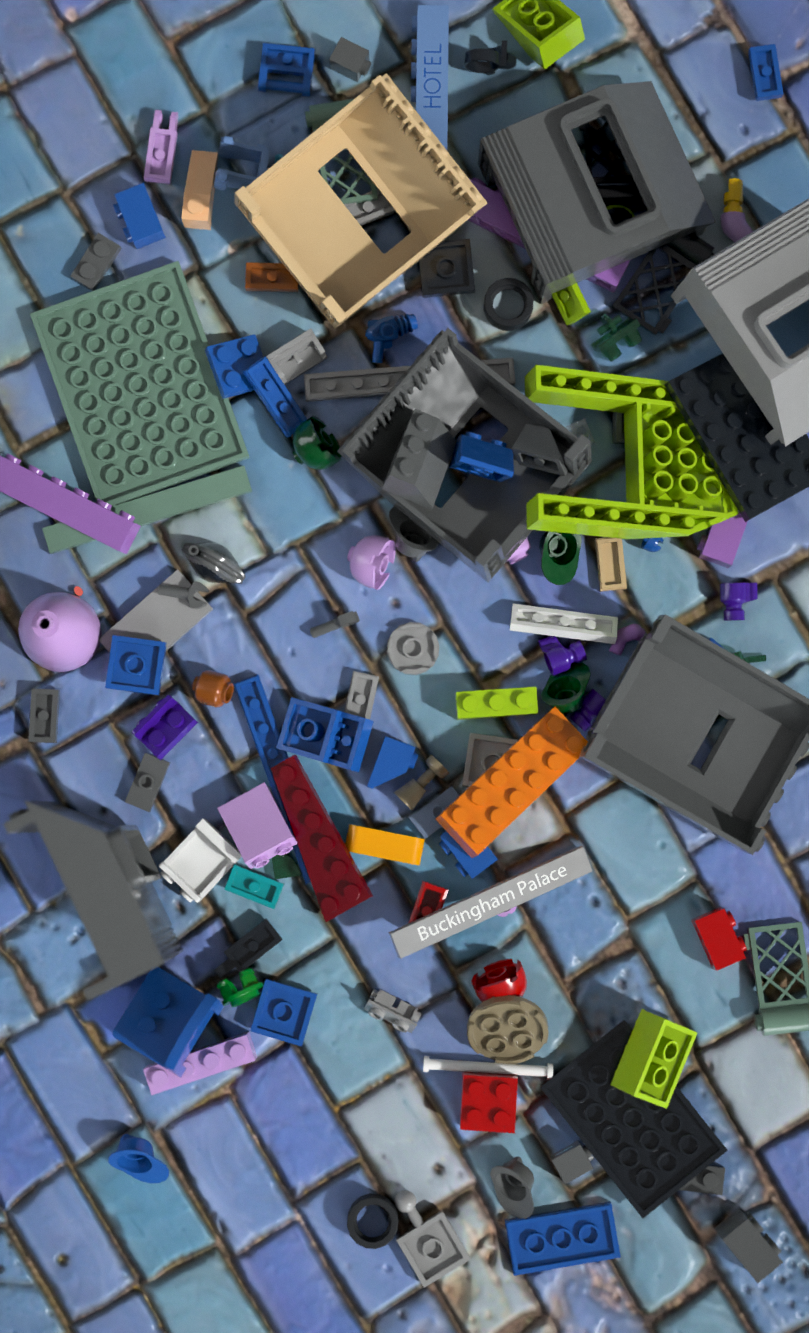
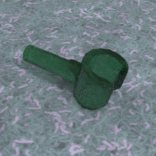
(751, 659)

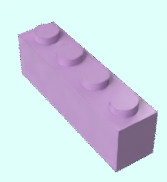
(203, 1063)

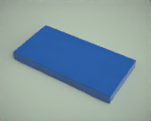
(562, 1238)

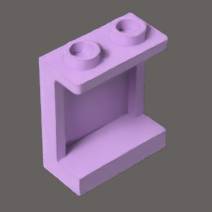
(257, 826)

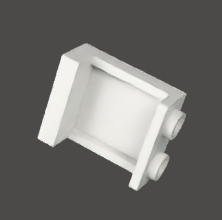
(200, 861)

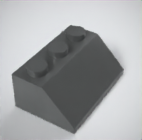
(420, 460)

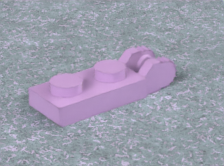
(161, 149)

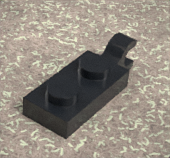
(249, 948)

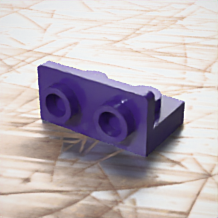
(164, 726)

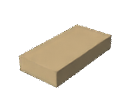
(610, 564)

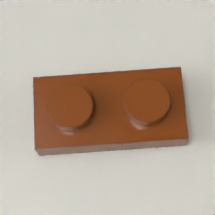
(269, 277)

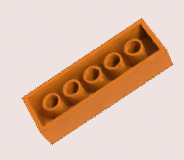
(512, 782)

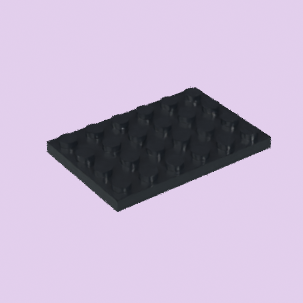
(734, 439)
(638, 1143)

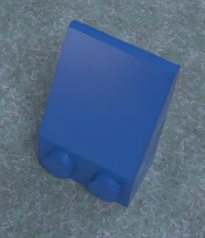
(483, 458)

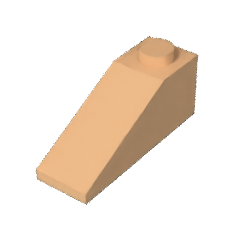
(199, 190)

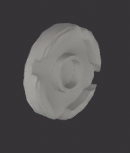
(413, 648)

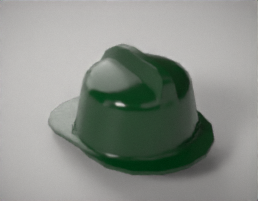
(559, 556)
(567, 688)

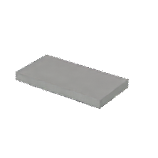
(159, 616)

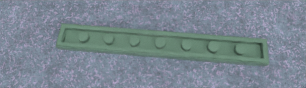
(160, 505)

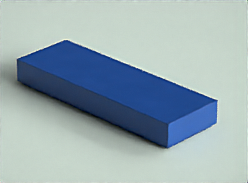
(275, 396)

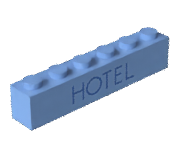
(431, 67)

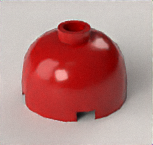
(500, 980)

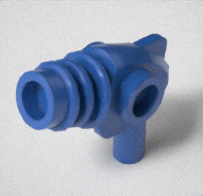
(386, 330)

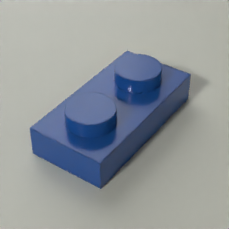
(765, 72)

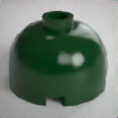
(314, 445)

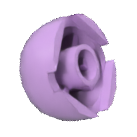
(370, 560)

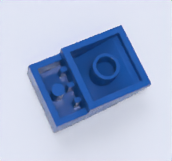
(325, 734)

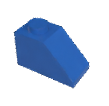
(392, 762)

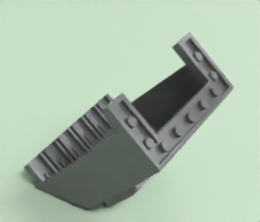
(558, 201)
(483, 517)
(110, 885)

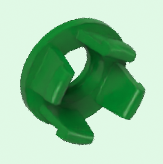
(250, 989)

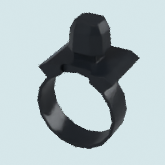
(496, 59)

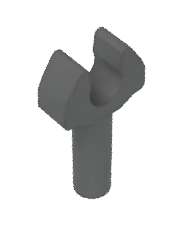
(184, 593)
(340, 622)

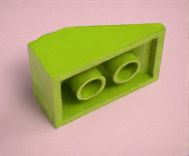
(541, 27)

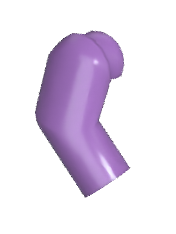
(624, 635)

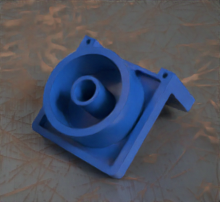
(166, 1020)

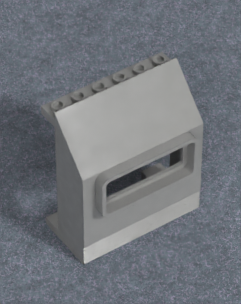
(745, 292)

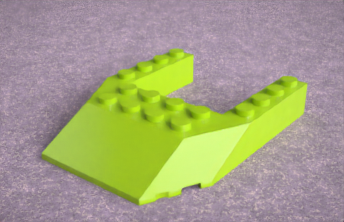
(667, 472)

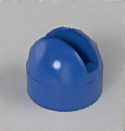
(650, 544)

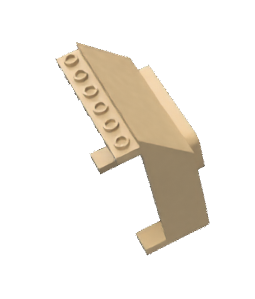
(317, 232)

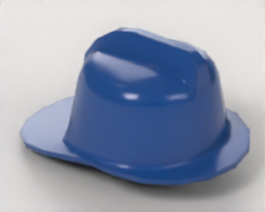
(137, 1159)

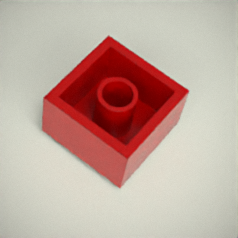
(488, 1102)

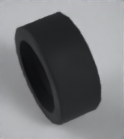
(509, 284)
(356, 1234)

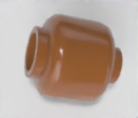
(213, 688)

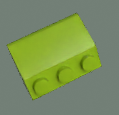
(653, 1059)

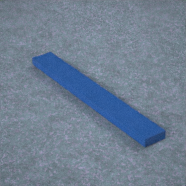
(266, 737)

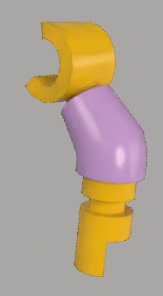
(733, 219)

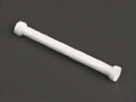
(488, 1067)

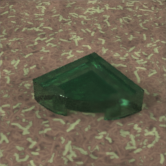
(285, 867)

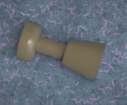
(414, 789)

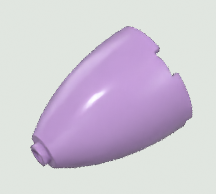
(59, 631)

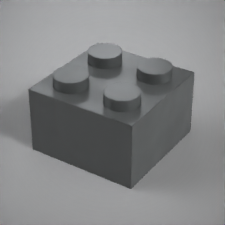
(753, 1250)

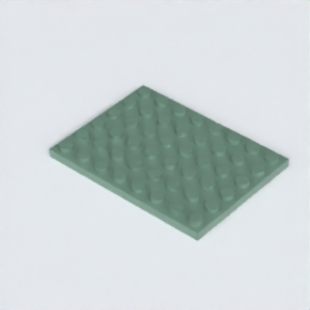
(138, 385)

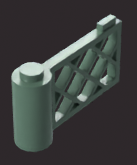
(315, 118)
(785, 1015)

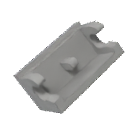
(297, 356)

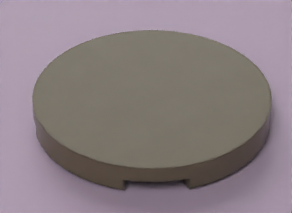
(507, 1029)

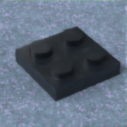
(447, 269)

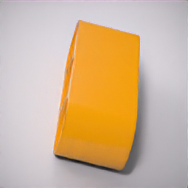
(384, 844)

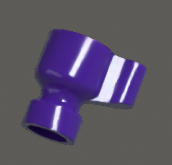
(733, 597)
(560, 658)
(589, 710)

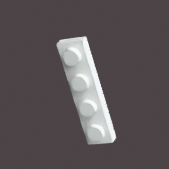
(564, 623)

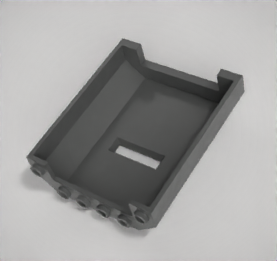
(665, 711)

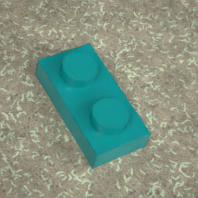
(254, 886)

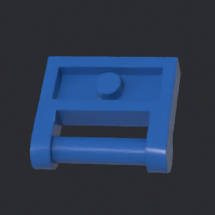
(287, 61)

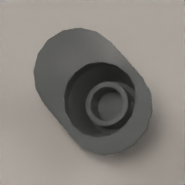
(409, 537)
(513, 1187)

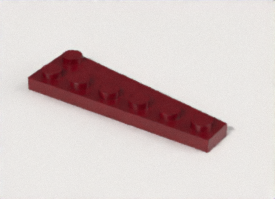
(324, 853)

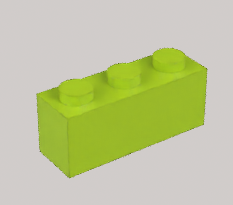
(496, 703)

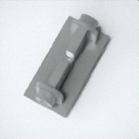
(400, 1017)

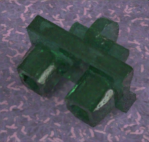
(625, 330)

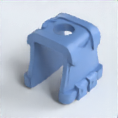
(236, 150)

